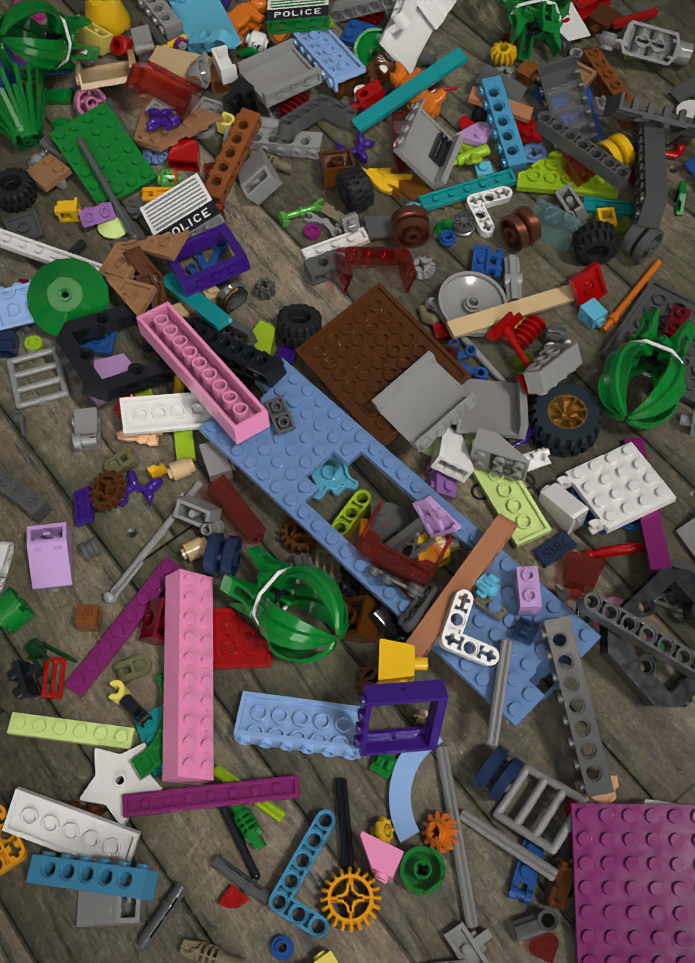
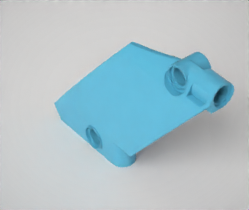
(205, 24)

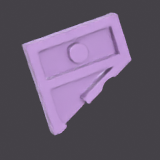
(476, 134)
(434, 517)

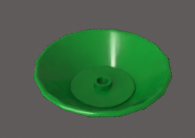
(45, 293)

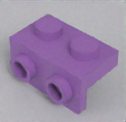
(96, 215)
(441, 483)

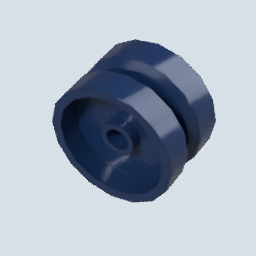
(222, 555)
(495, 771)

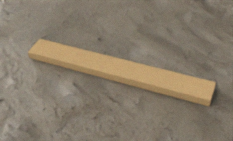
(529, 305)

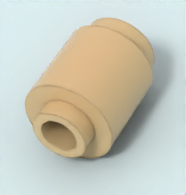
(181, 468)
(193, 549)

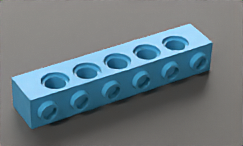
(495, 87)
(141, 886)

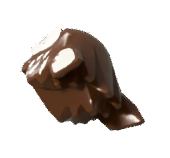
(380, 68)

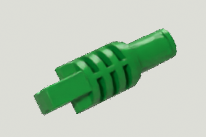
(249, 826)

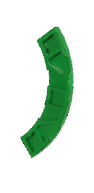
(152, 756)

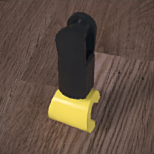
(128, 703)

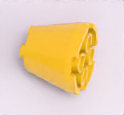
(109, 15)

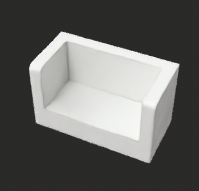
(223, 65)

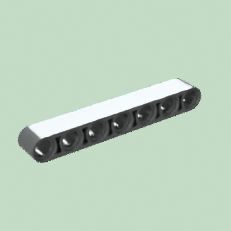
(582, 150)
(634, 632)

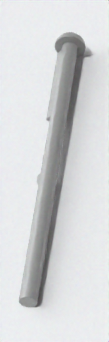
(431, 303)
(110, 597)

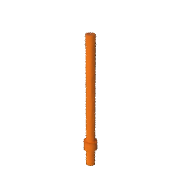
(613, 317)

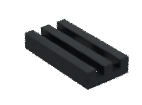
(442, 152)

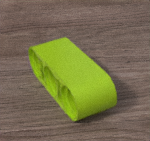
(355, 508)

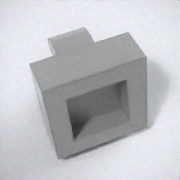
(599, 104)
(350, 222)

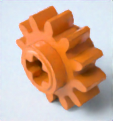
(440, 831)

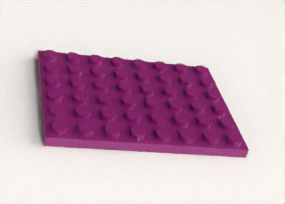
(633, 882)

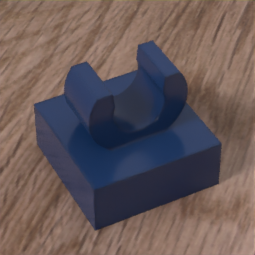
(525, 631)

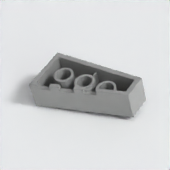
(551, 367)

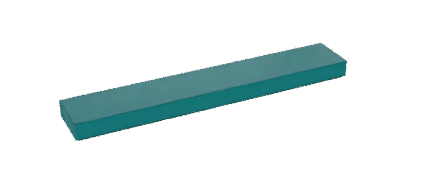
(461, 191)
(198, 303)

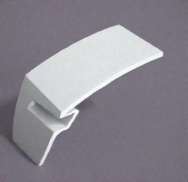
(411, 28)

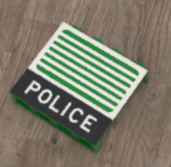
(297, 16)

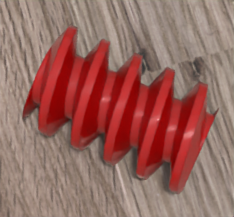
(529, 330)

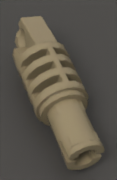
(277, 163)
(206, 952)

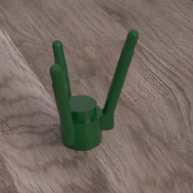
(38, 650)

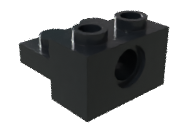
(240, 95)

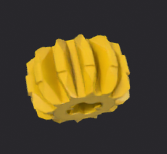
(503, 53)

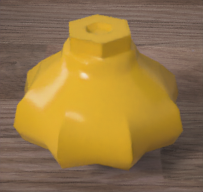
(383, 829)

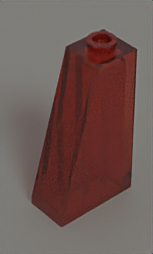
(398, 121)
(236, 509)

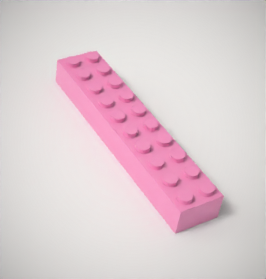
(203, 373)
(188, 679)

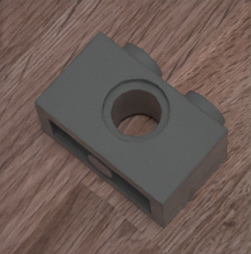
(321, 268)

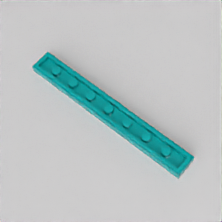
(409, 90)

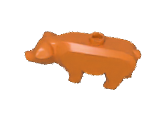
(248, 17)
(432, 100)

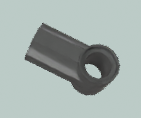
(532, 926)

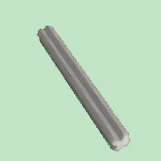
(499, 693)
(508, 844)

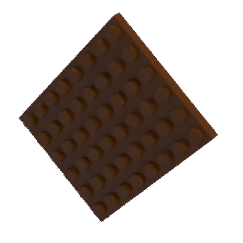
(369, 350)

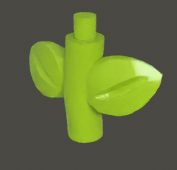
(471, 155)

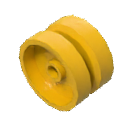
(619, 147)

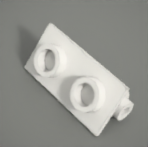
(538, 458)

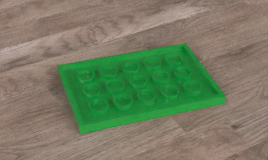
(112, 150)

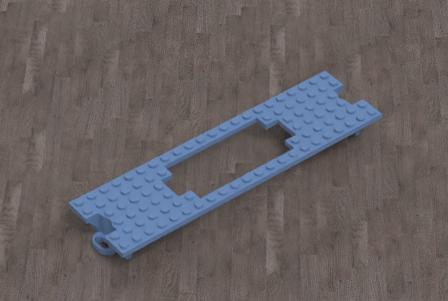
(282, 470)

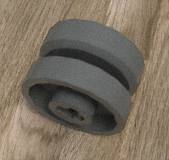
(641, 242)

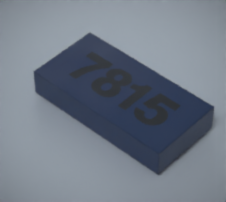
(554, 549)

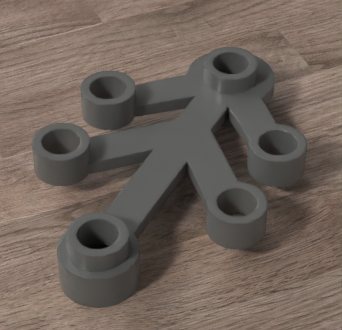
(413, 589)

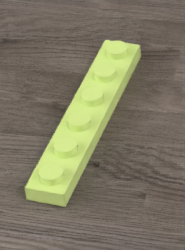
(71, 731)

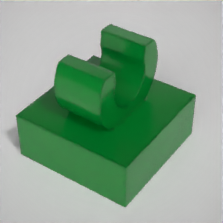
(383, 766)

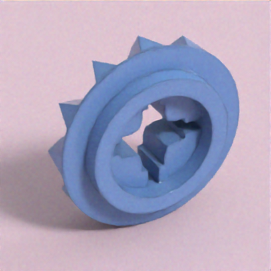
(538, 150)
(158, 157)

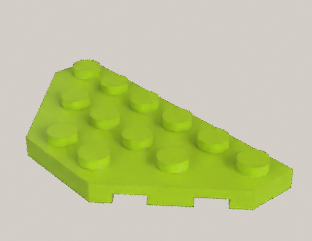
(548, 176)

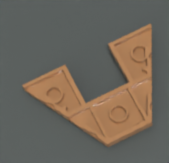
(161, 139)
(119, 271)

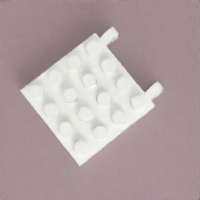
(618, 488)

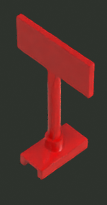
(503, 329)

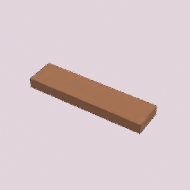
(520, 111)

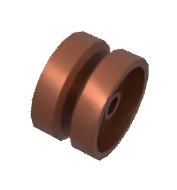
(411, 226)
(520, 228)

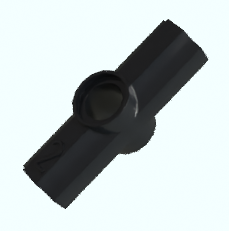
(389, 624)

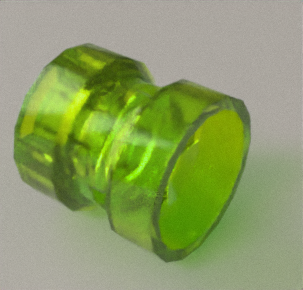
(518, 366)

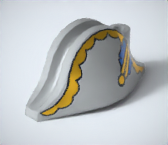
(199, 71)

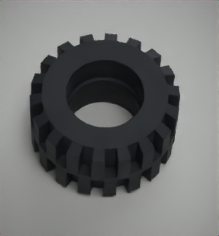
(355, 188)
(16, 190)
(595, 242)
(297, 324)

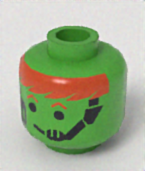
(168, 177)

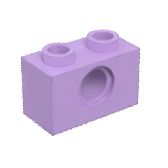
(527, 590)

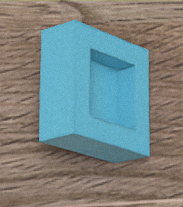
(483, 168)

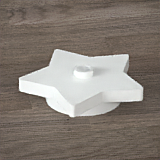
(108, 771)

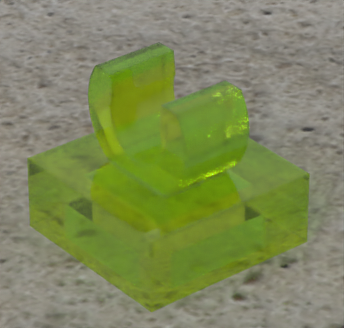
(624, 226)

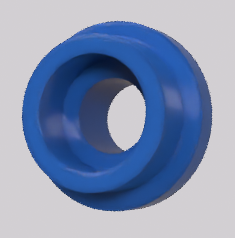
(447, 238)
(282, 955)

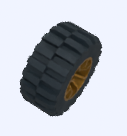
(566, 420)

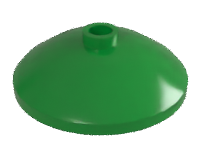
(368, 44)

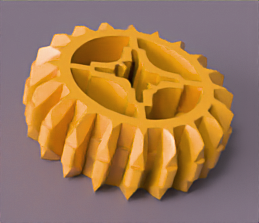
(361, 898)

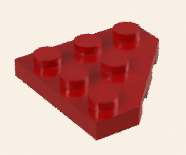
(237, 643)

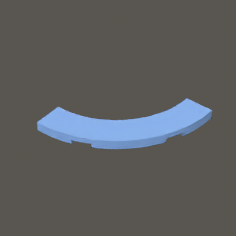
(400, 793)

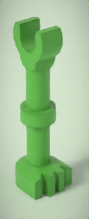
(284, 217)

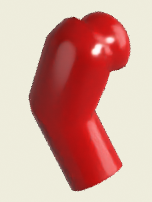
(676, 153)

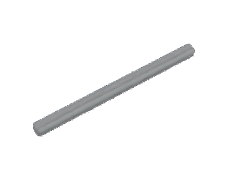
(458, 847)

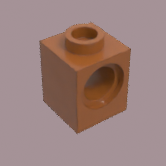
(526, 73)
(89, 618)

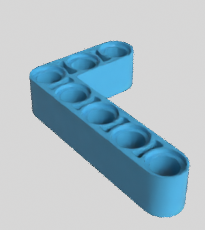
(301, 874)

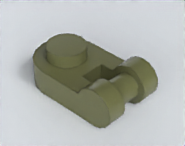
(115, 462)
(139, 665)

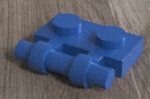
(481, 261)

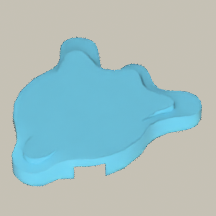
(333, 477)

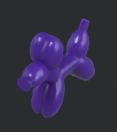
(157, 118)
(359, 150)
(148, 489)

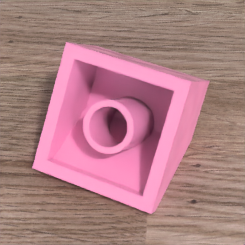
(381, 857)

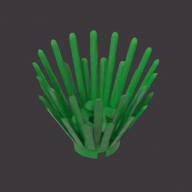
(24, 123)

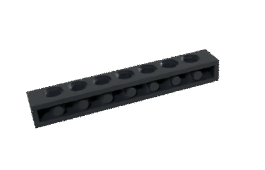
(240, 356)

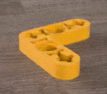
(6, 857)

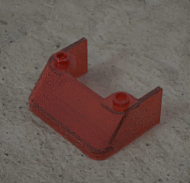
(164, 85)
(359, 255)
(371, 548)

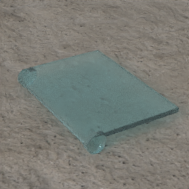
(556, 224)

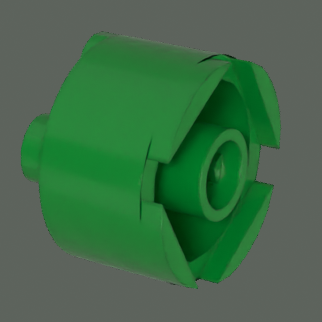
(14, 611)
(419, 884)

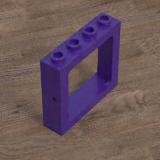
(213, 274)
(407, 739)

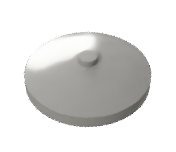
(467, 294)

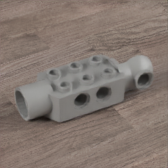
(648, 44)

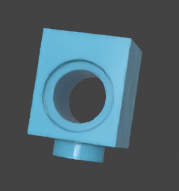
(592, 314)

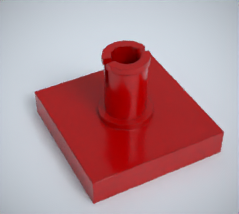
(588, 284)

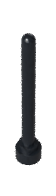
(233, 829)

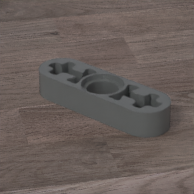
(418, 608)

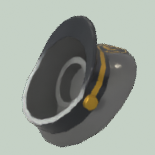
(232, 296)

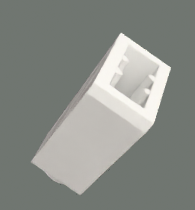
(452, 456)
(563, 507)

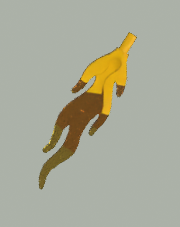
(388, 178)

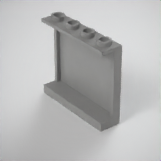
(279, 73)
(416, 143)

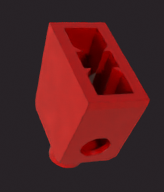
(368, 95)
(185, 155)

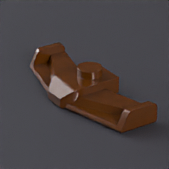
(147, 274)

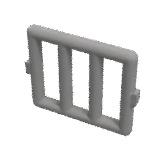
(42, 400)
(516, 824)

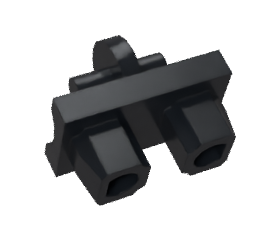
(27, 677)

